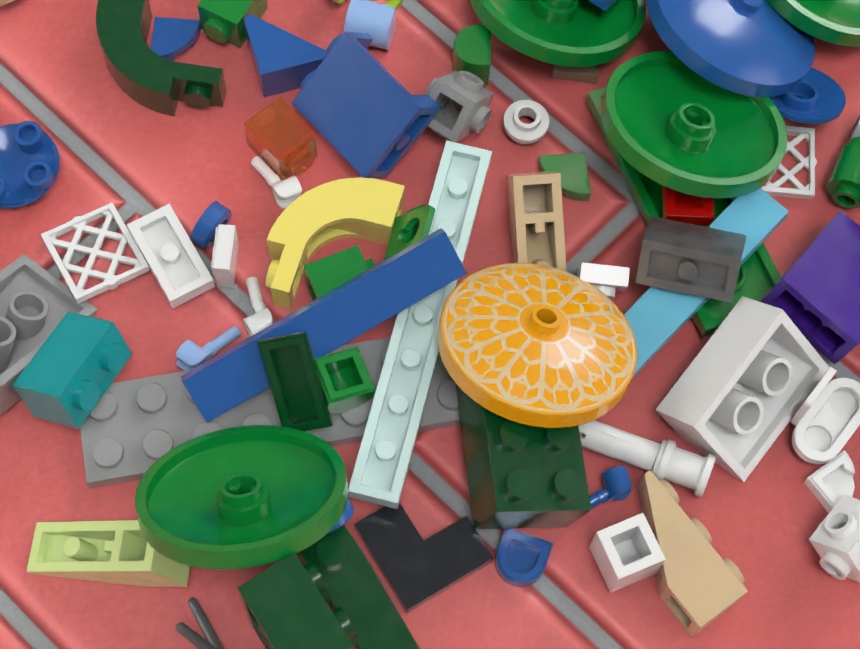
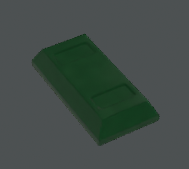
(295, 381)

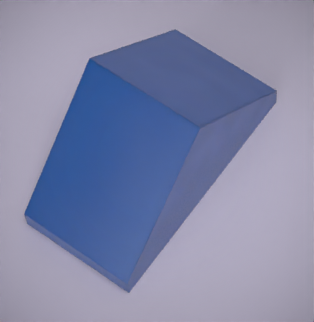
(279, 56)

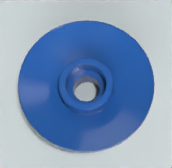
(813, 100)

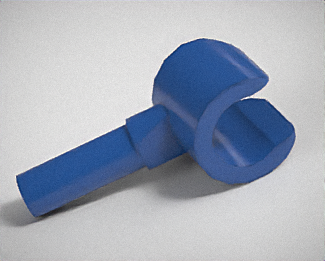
(616, 485)

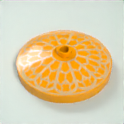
(536, 345)

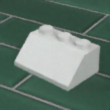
(744, 386)

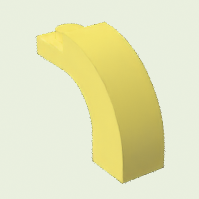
(325, 214)

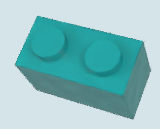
(72, 369)

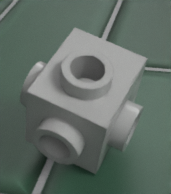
(462, 105)

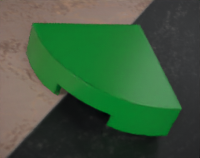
(573, 173)

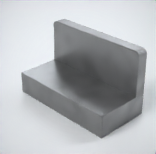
(690, 259)

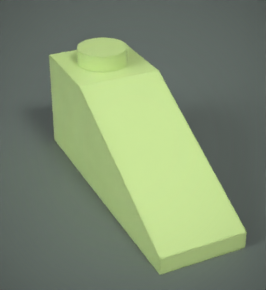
(102, 553)

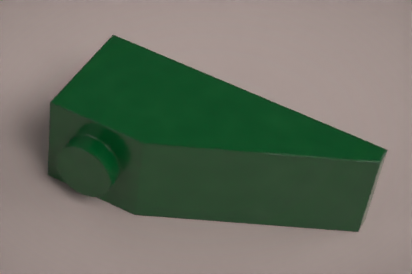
(358, 592)

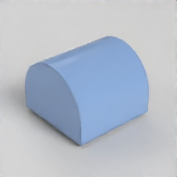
(374, 19)

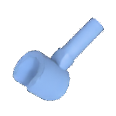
(192, 355)

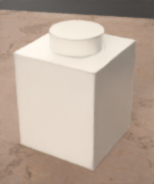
(626, 552)

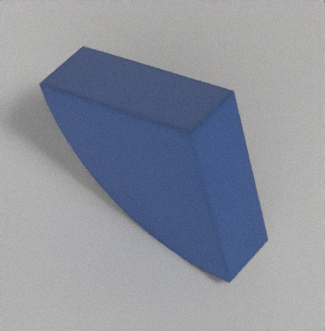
(174, 36)

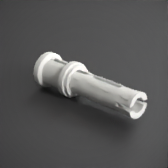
(662, 459)

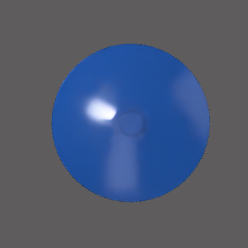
(735, 43)

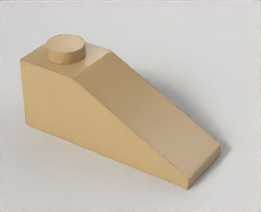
(536, 218)

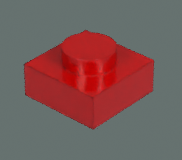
(687, 207)

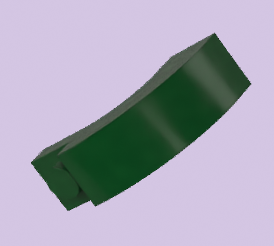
(144, 74)

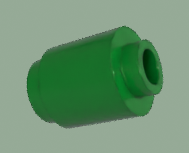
(845, 176)

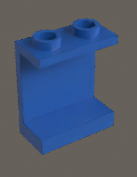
(363, 107)

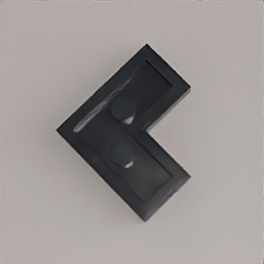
(417, 567)

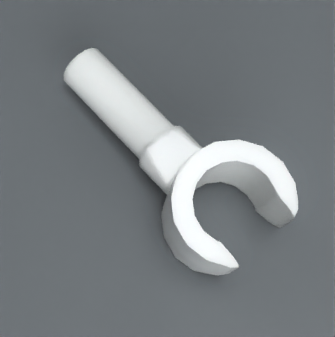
(284, 191)
(262, 317)

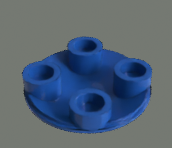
(26, 164)

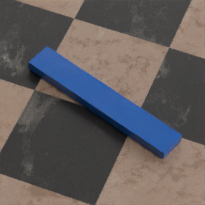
(329, 321)

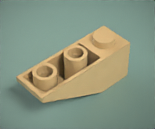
(693, 577)

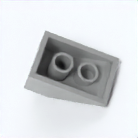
(29, 312)

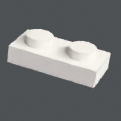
(171, 256)

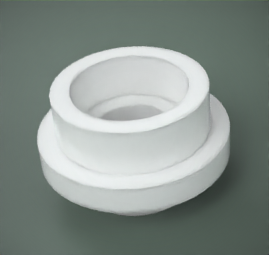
(521, 132)

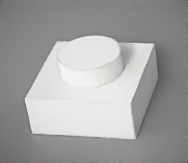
(605, 277)

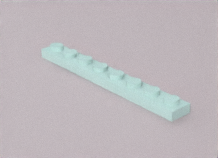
(413, 343)

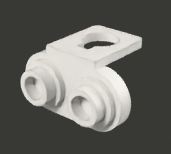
(826, 419)

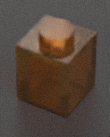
(281, 139)

